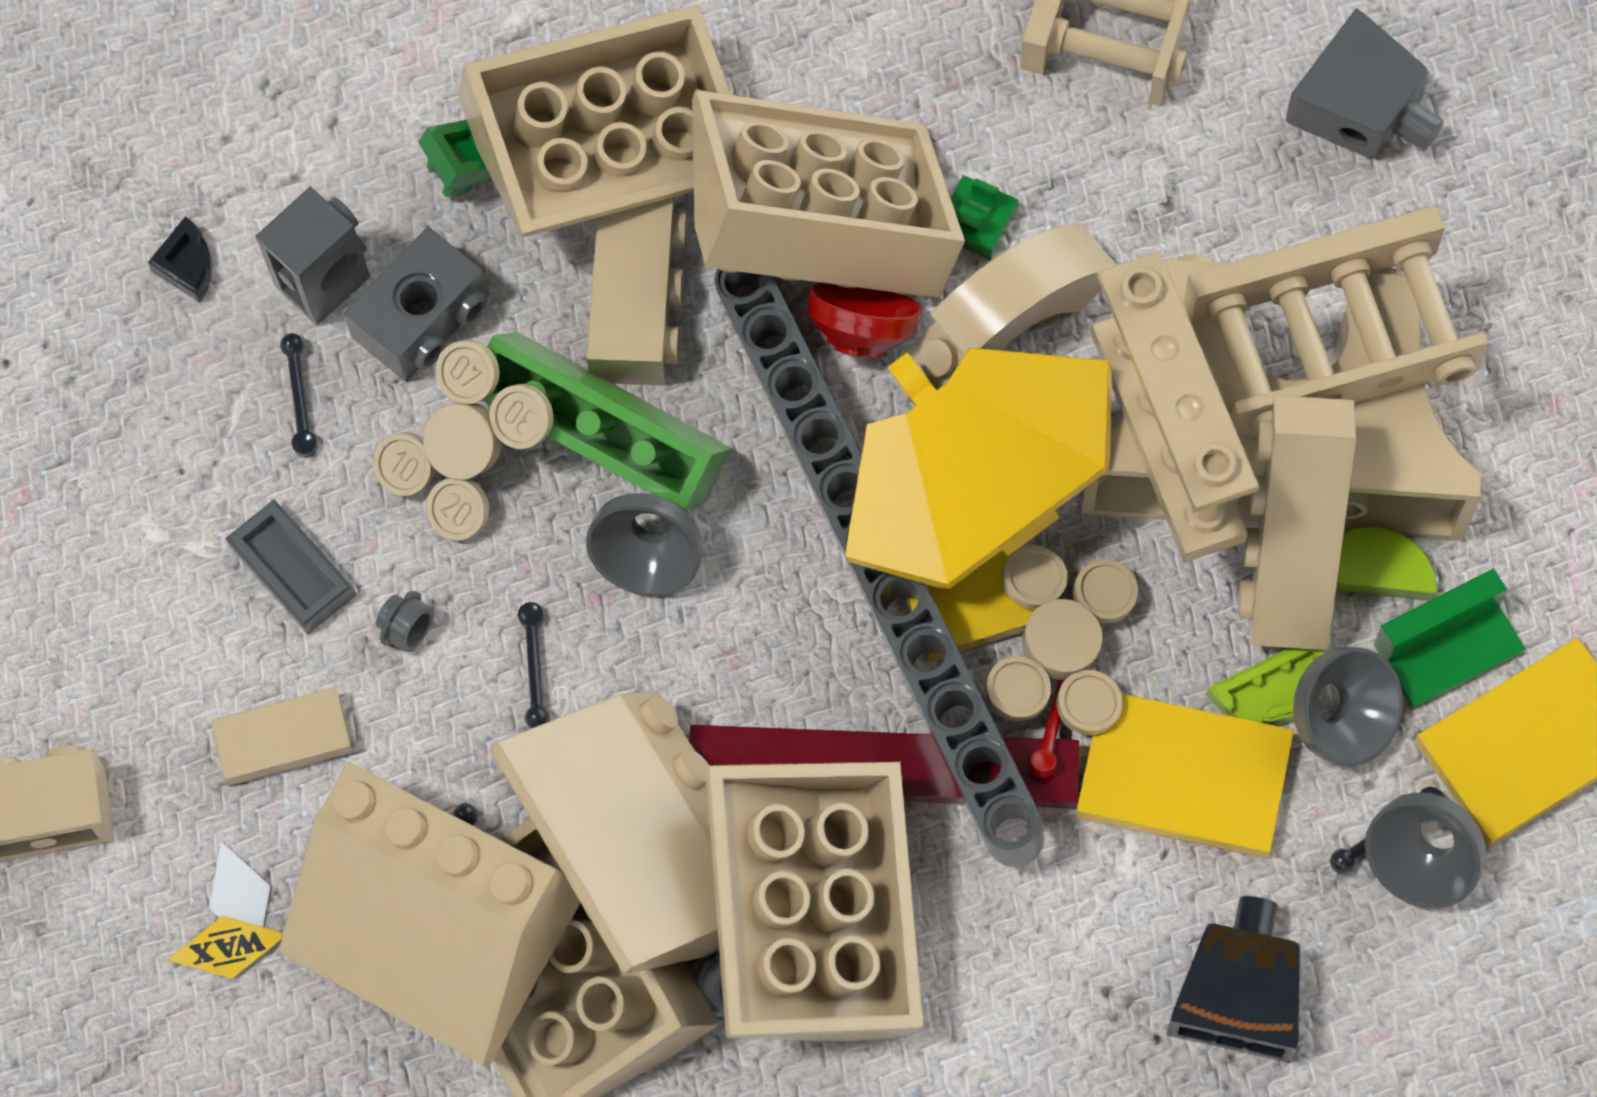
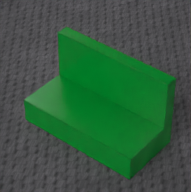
(1450, 639)

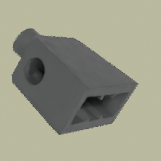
(1364, 92)

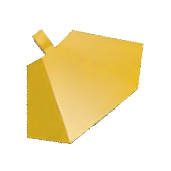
(977, 461)

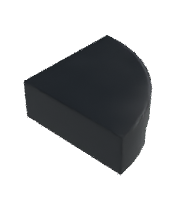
(184, 260)

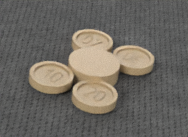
(462, 439)
(1061, 640)

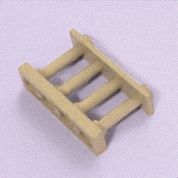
(1051, 34)
(1346, 262)
(1173, 407)

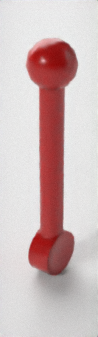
(1044, 761)

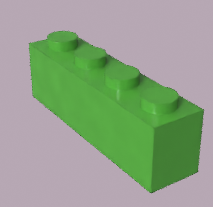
(613, 424)

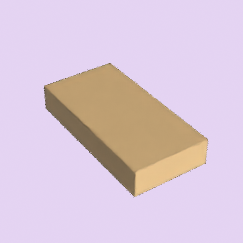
(281, 736)

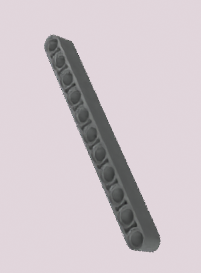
(905, 635)

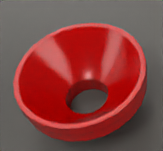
(863, 319)

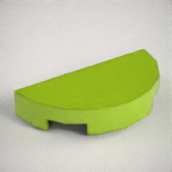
(1384, 564)
(1265, 689)

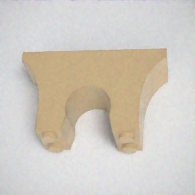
(1403, 463)

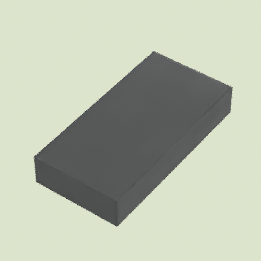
(290, 566)

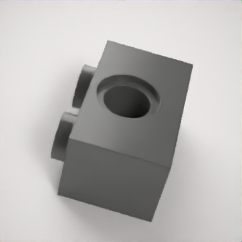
(314, 254)
(423, 272)

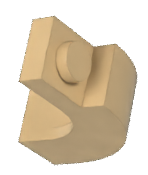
(1009, 294)

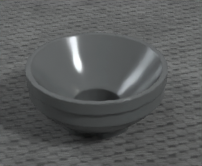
(641, 559)
(1367, 709)
(1412, 866)

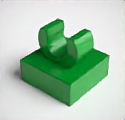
(454, 157)
(982, 214)

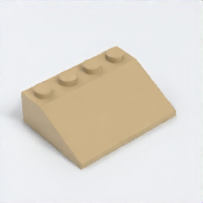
(592, 118)
(820, 196)
(625, 822)
(814, 901)
(424, 913)
(587, 1020)

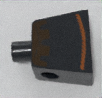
(1242, 987)

